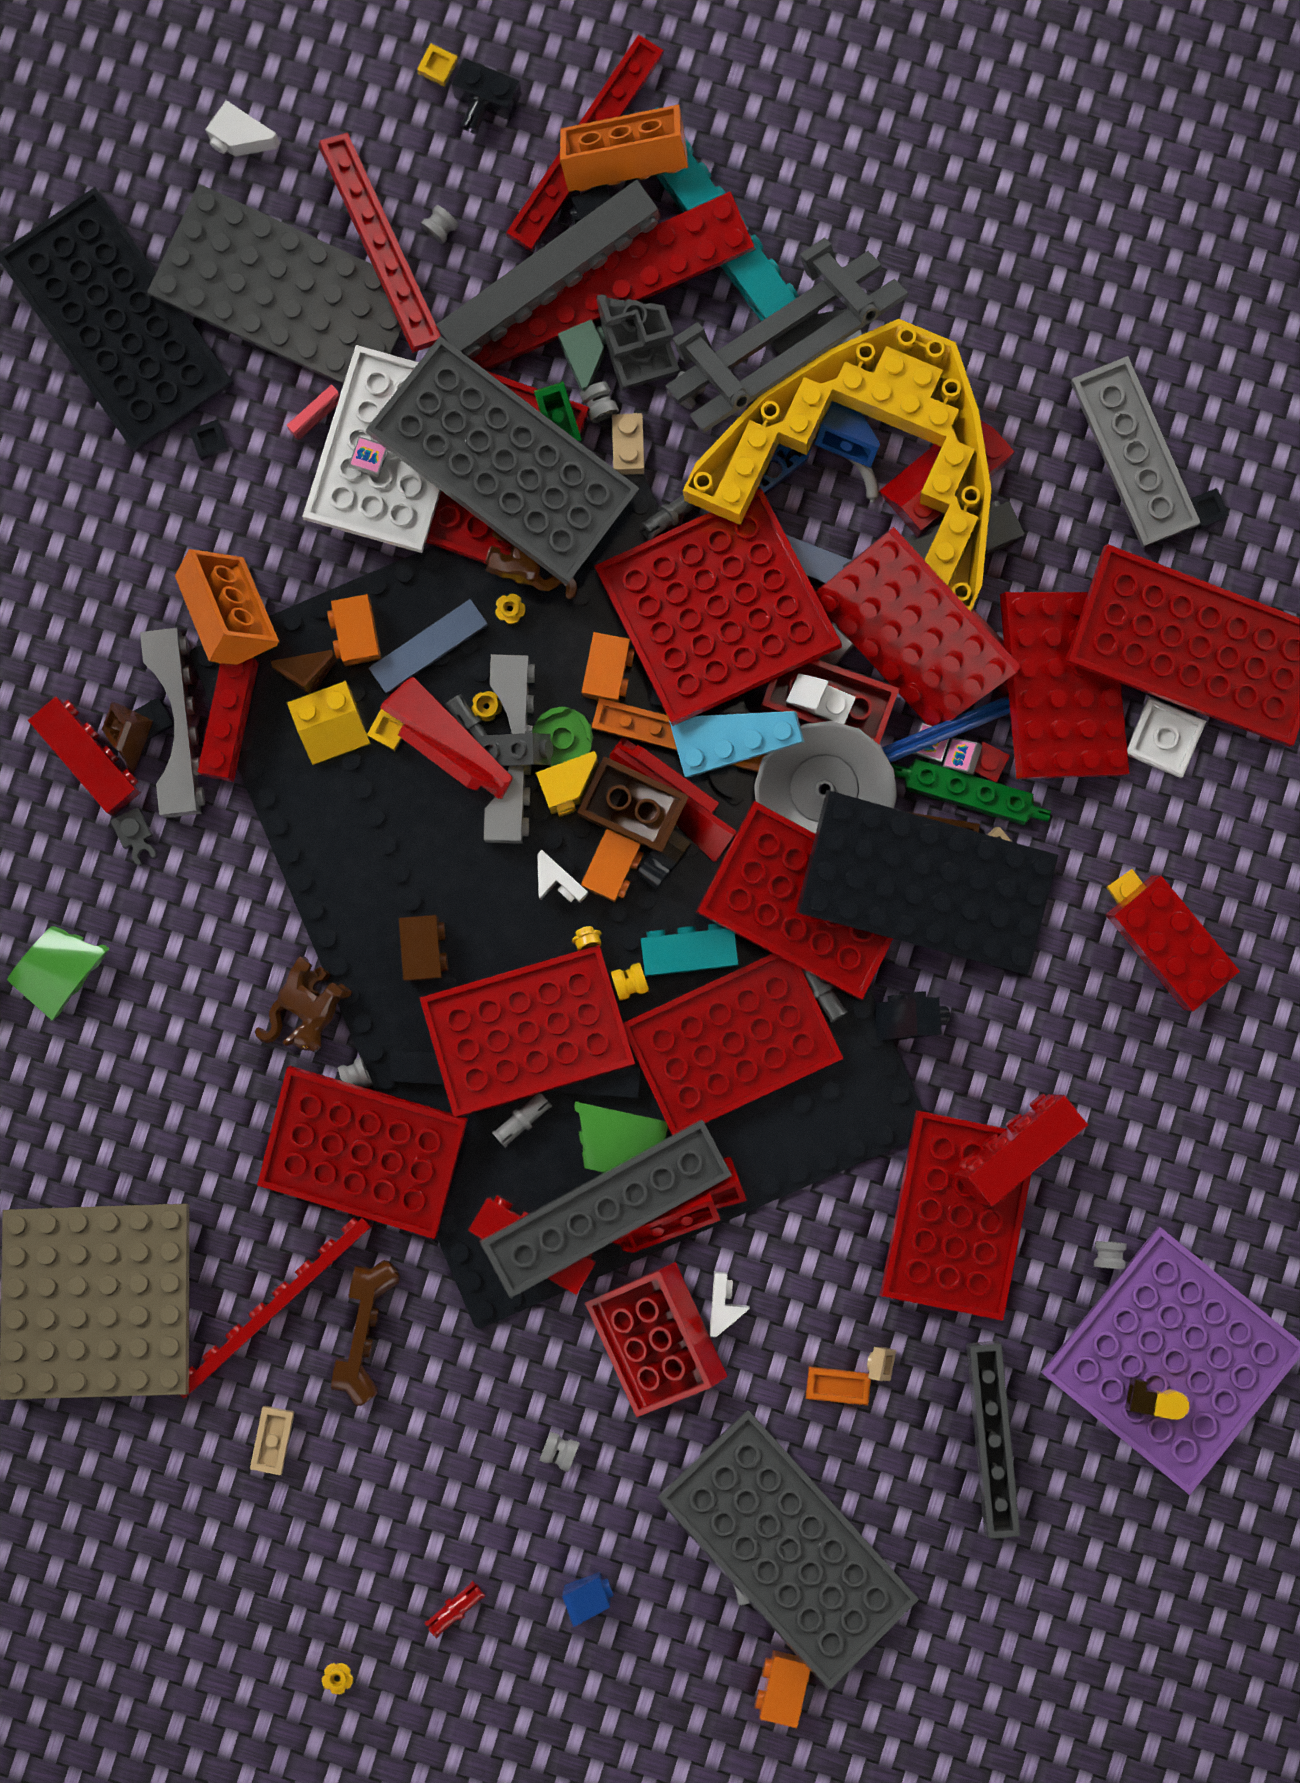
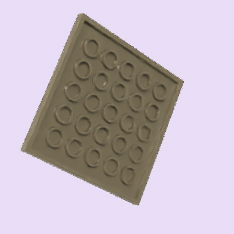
(95, 1302)

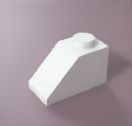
(239, 133)

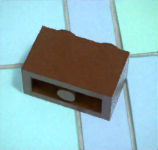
(422, 948)

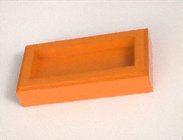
(838, 1385)

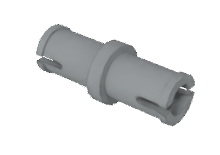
(522, 1119)

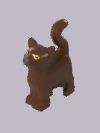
(522, 569)
(303, 1000)

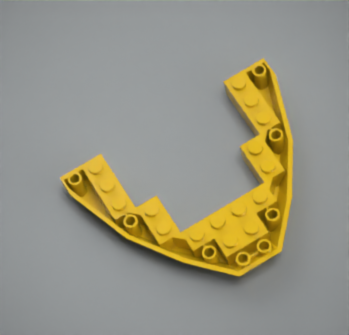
(896, 378)

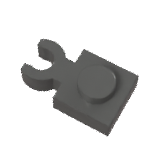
(133, 831)

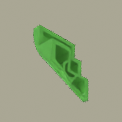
(55, 969)
(615, 1136)

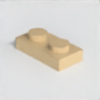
(628, 443)
(272, 1440)

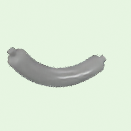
(869, 480)

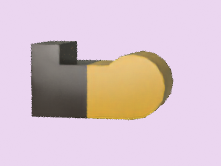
(1164, 1404)

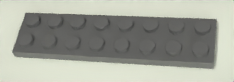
(605, 1208)

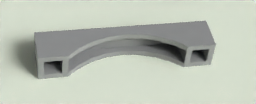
(510, 682)
(178, 786)

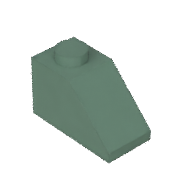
(583, 351)

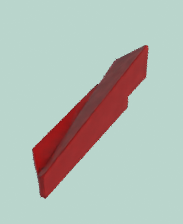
(444, 739)
(697, 815)
(687, 1216)

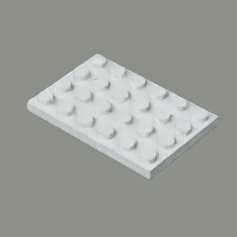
(385, 508)

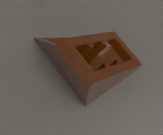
(306, 670)
(127, 733)

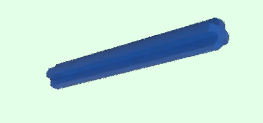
(947, 729)

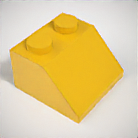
(329, 722)
(567, 782)

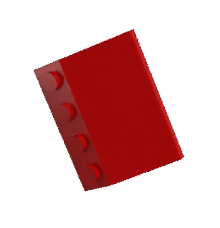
(656, 1340)

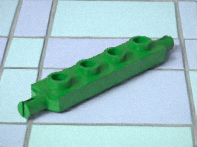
(970, 792)

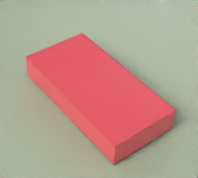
(314, 412)

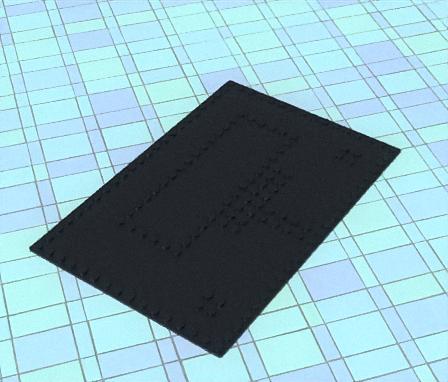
(403, 838)

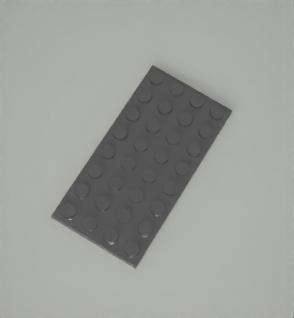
(274, 286)
(502, 460)
(787, 1549)

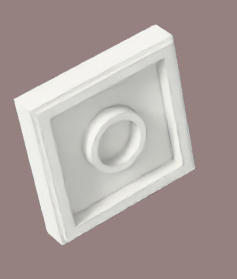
(1165, 737)

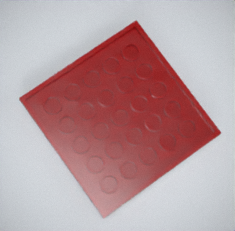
(717, 608)

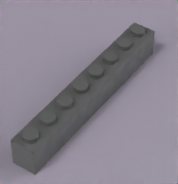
(550, 270)

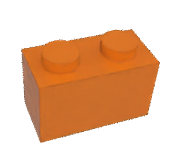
(355, 630)
(607, 667)
(612, 865)
(783, 1690)

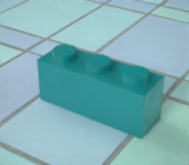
(688, 950)

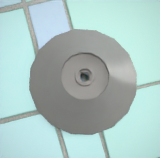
(830, 755)

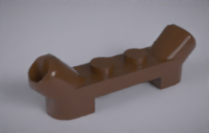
(349, 1373)

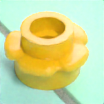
(510, 616)
(483, 698)
(586, 938)
(343, 1672)

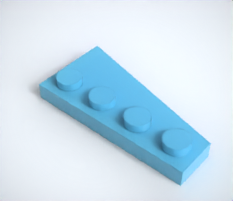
(723, 740)

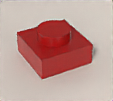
(990, 762)

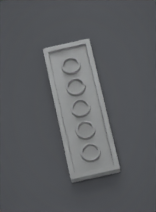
(1135, 452)

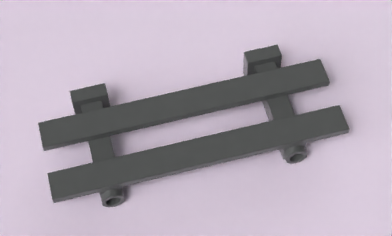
(715, 367)

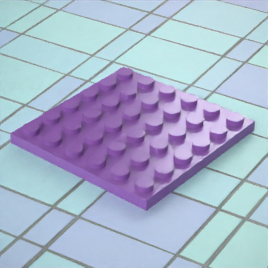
(1178, 1331)

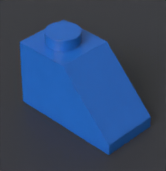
(848, 435)
(587, 1597)

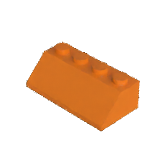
(623, 148)
(225, 606)

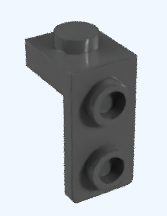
(519, 748)

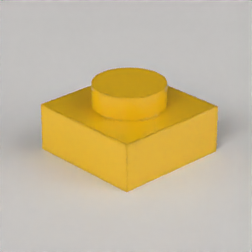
(437, 64)
(386, 730)
(1124, 886)

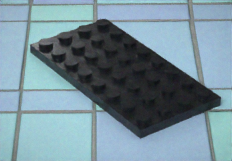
(126, 346)
(926, 882)

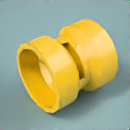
(629, 981)

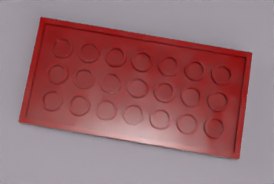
(1191, 644)

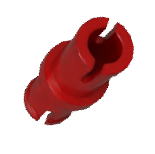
(454, 1609)

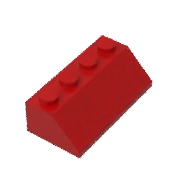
(905, 489)

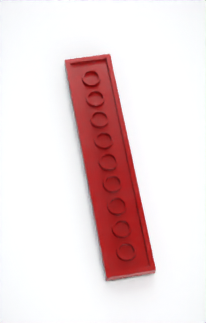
(648, 266)

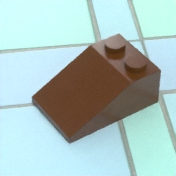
(632, 805)

